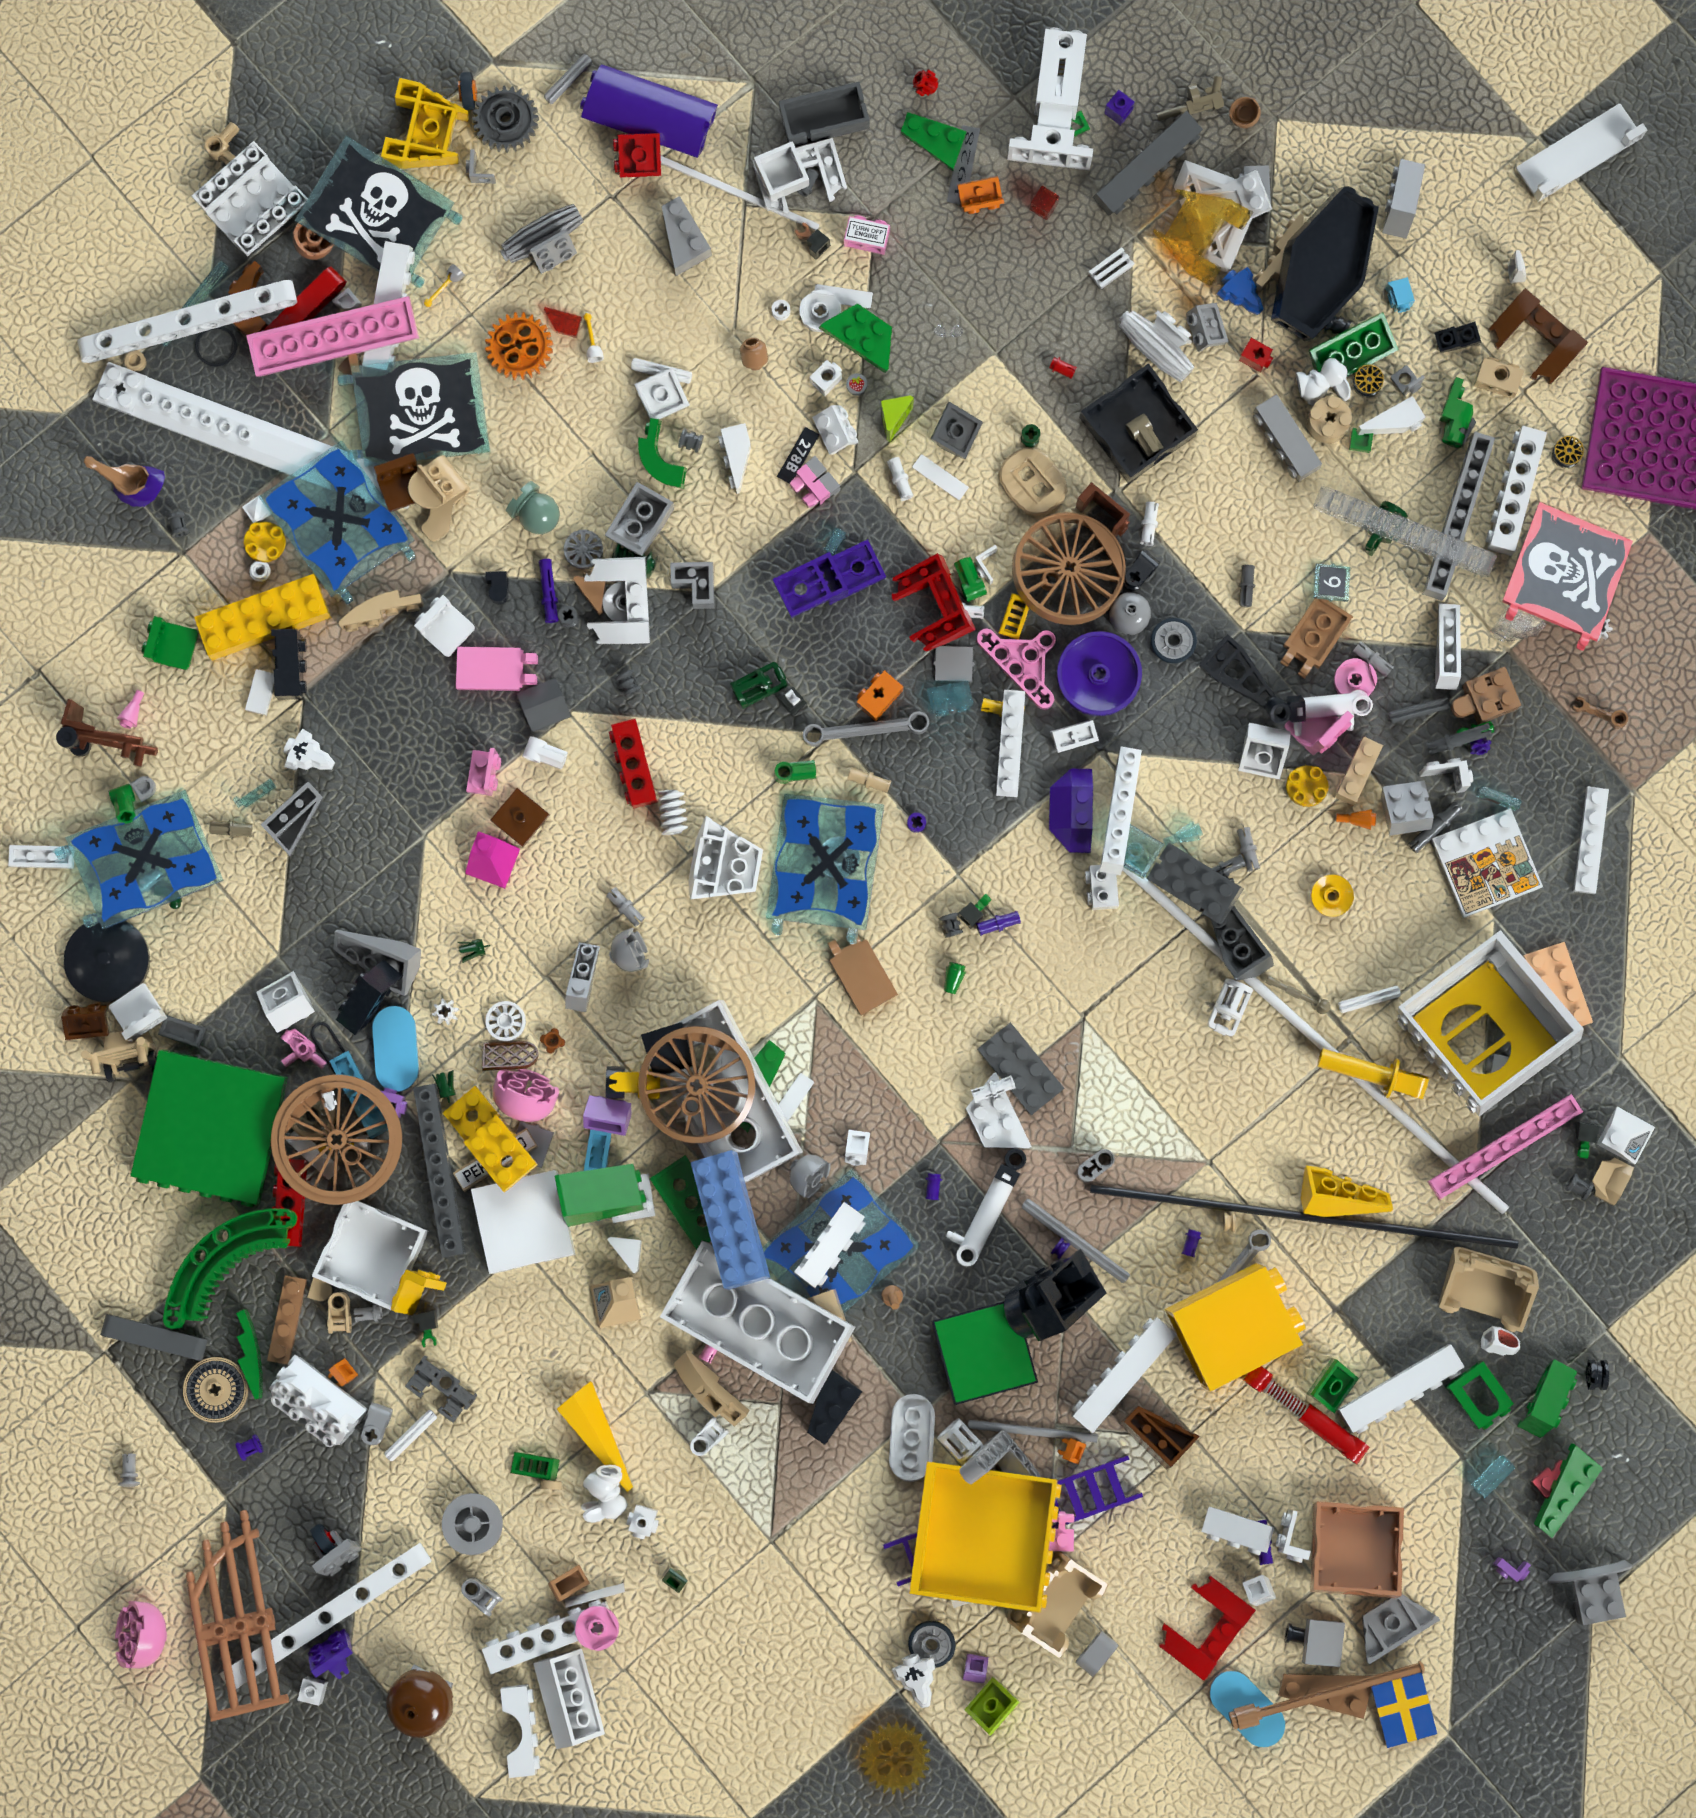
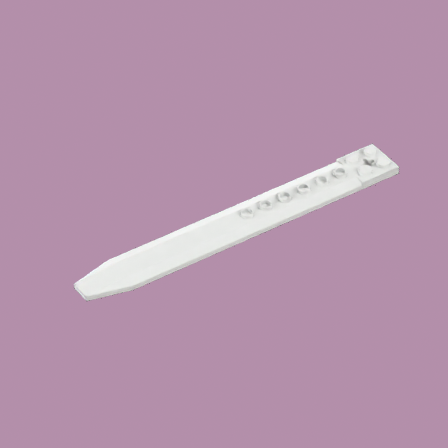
(209, 422)

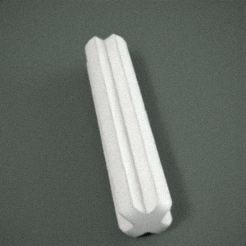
(654, 368)
(1369, 999)
(410, 1435)

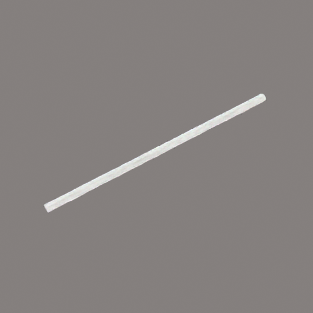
(734, 191)

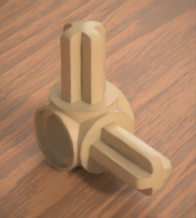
(222, 139)

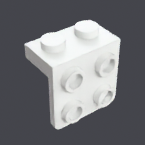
(444, 626)
(1461, 774)
(1283, 1540)

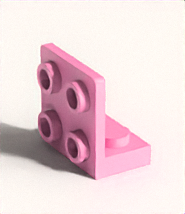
(483, 772)

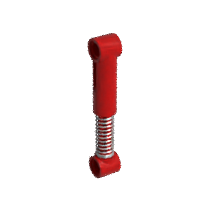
(1309, 1416)

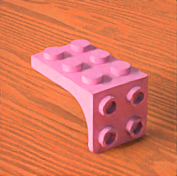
(1321, 732)

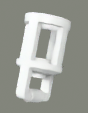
(1228, 1009)
(966, 1448)

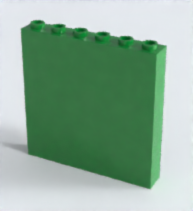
(208, 1128)

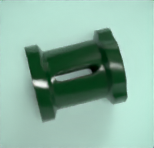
(1035, 432)

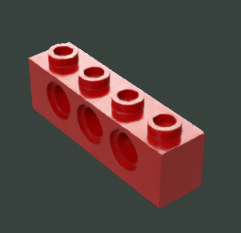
(619, 733)
(281, 1191)

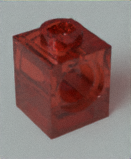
(1044, 203)

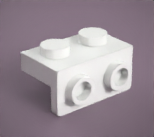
(835, 428)

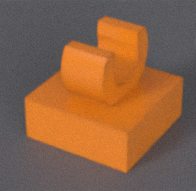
(342, 1372)
(1073, 1450)

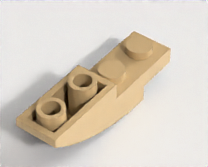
(1275, 261)
(371, 611)
(704, 1387)

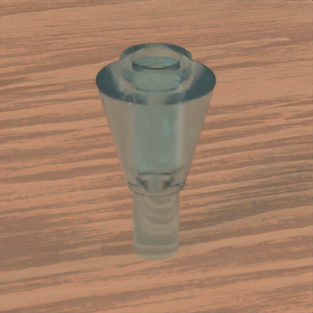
(1188, 833)

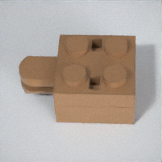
(1487, 695)

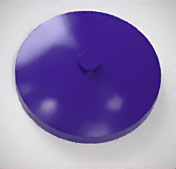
(1099, 673)

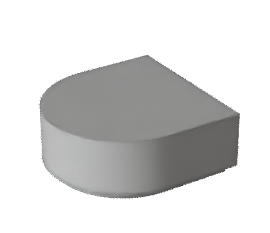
(144, 788)

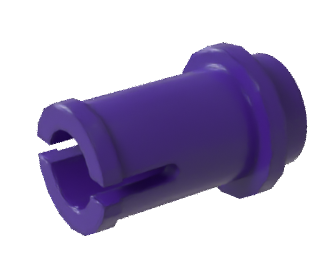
(933, 1186)
(1191, 1242)

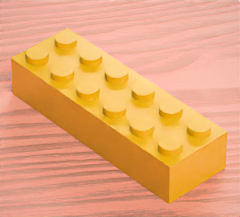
(252, 618)

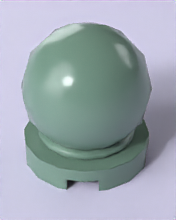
(536, 511)

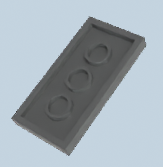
(1012, 1055)

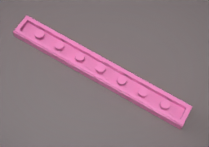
(1504, 1147)

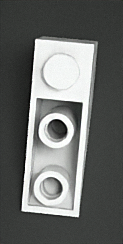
(737, 447)

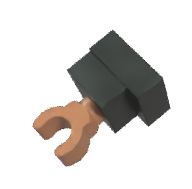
(817, 242)

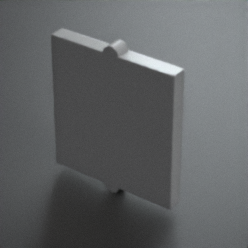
(953, 664)
(542, 1139)

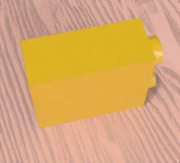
(1236, 1325)

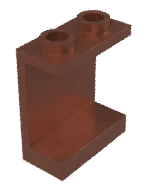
(1094, 493)

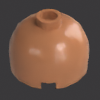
(310, 244)

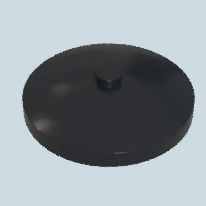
(106, 961)

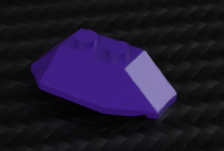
(1072, 810)

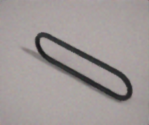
(318, 1045)

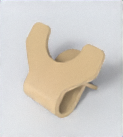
(437, 489)

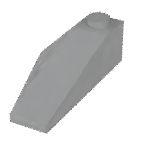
(371, 950)

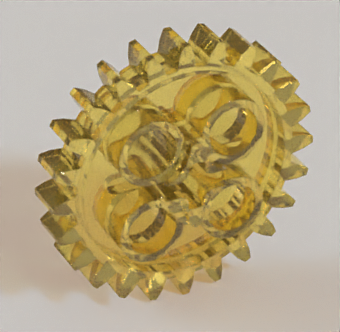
(894, 1778)

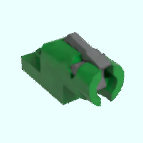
(1457, 416)

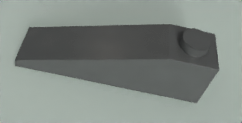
(1241, 948)

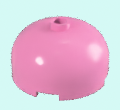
(520, 1105)
(146, 1635)

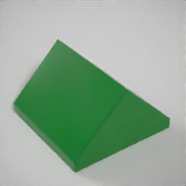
(1333, 1385)

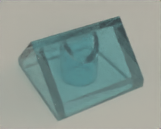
(1140, 851)

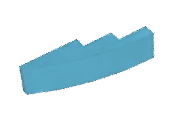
(345, 1065)
(597, 1150)

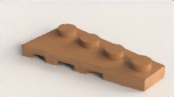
(1302, 1684)

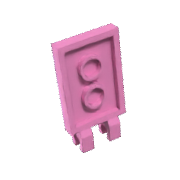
(493, 668)

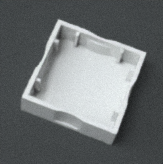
(522, 1223)
(369, 1252)

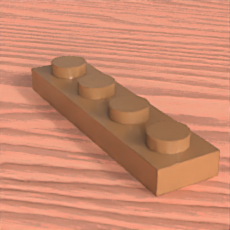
(287, 1319)

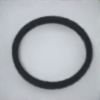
(216, 364)

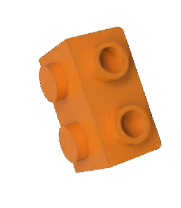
(980, 195)

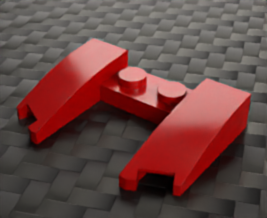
(956, 619)
(1204, 1659)

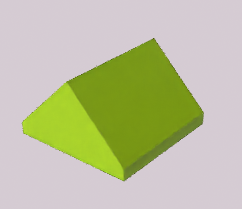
(894, 414)
(992, 1705)

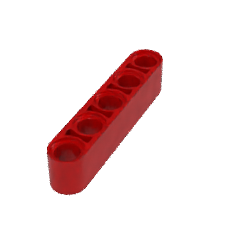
(311, 300)

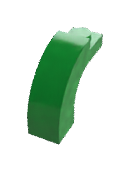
(648, 451)

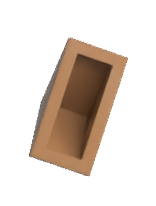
(593, 592)
(568, 1583)

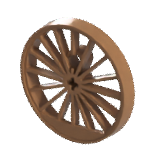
(1109, 545)
(709, 1037)

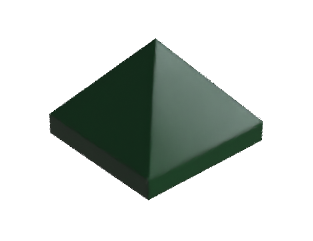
(675, 1579)

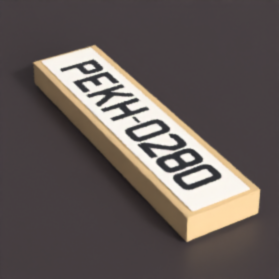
(474, 1172)

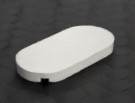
(911, 1437)

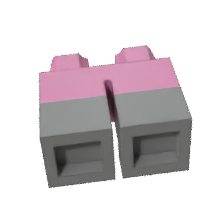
(817, 481)

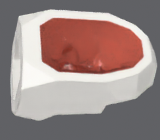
(1500, 1341)

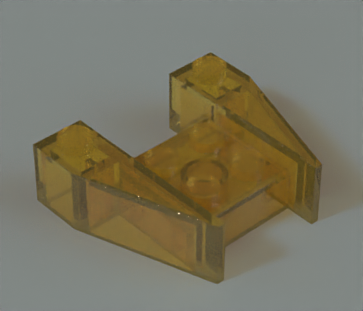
(1197, 228)

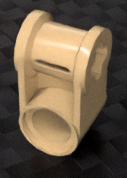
(339, 1315)

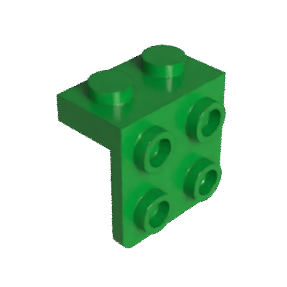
(169, 644)

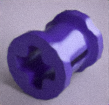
(249, 1447)

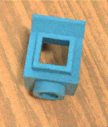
(1400, 295)

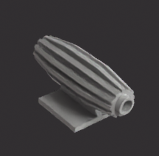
(545, 239)

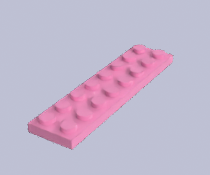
(332, 336)

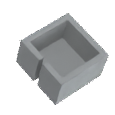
(1407, 808)

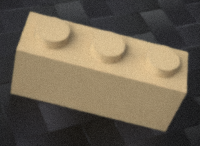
(1358, 771)

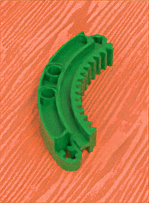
(196, 1278)

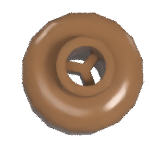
(753, 353)

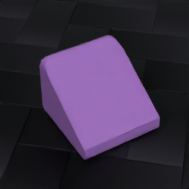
(975, 1668)

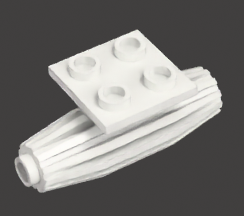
(1159, 342)

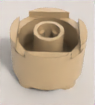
(1329, 431)

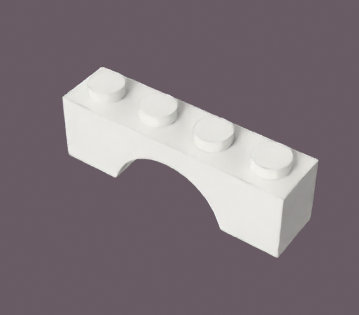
(517, 1702)

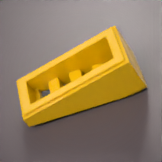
(1009, 633)

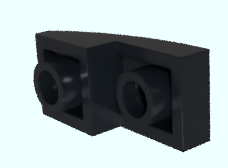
(1457, 338)

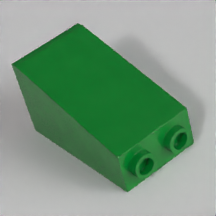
(599, 1193)

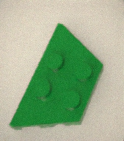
(862, 334)

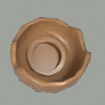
(1245, 112)

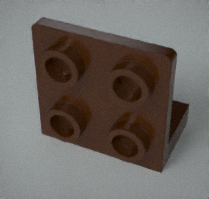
(394, 480)

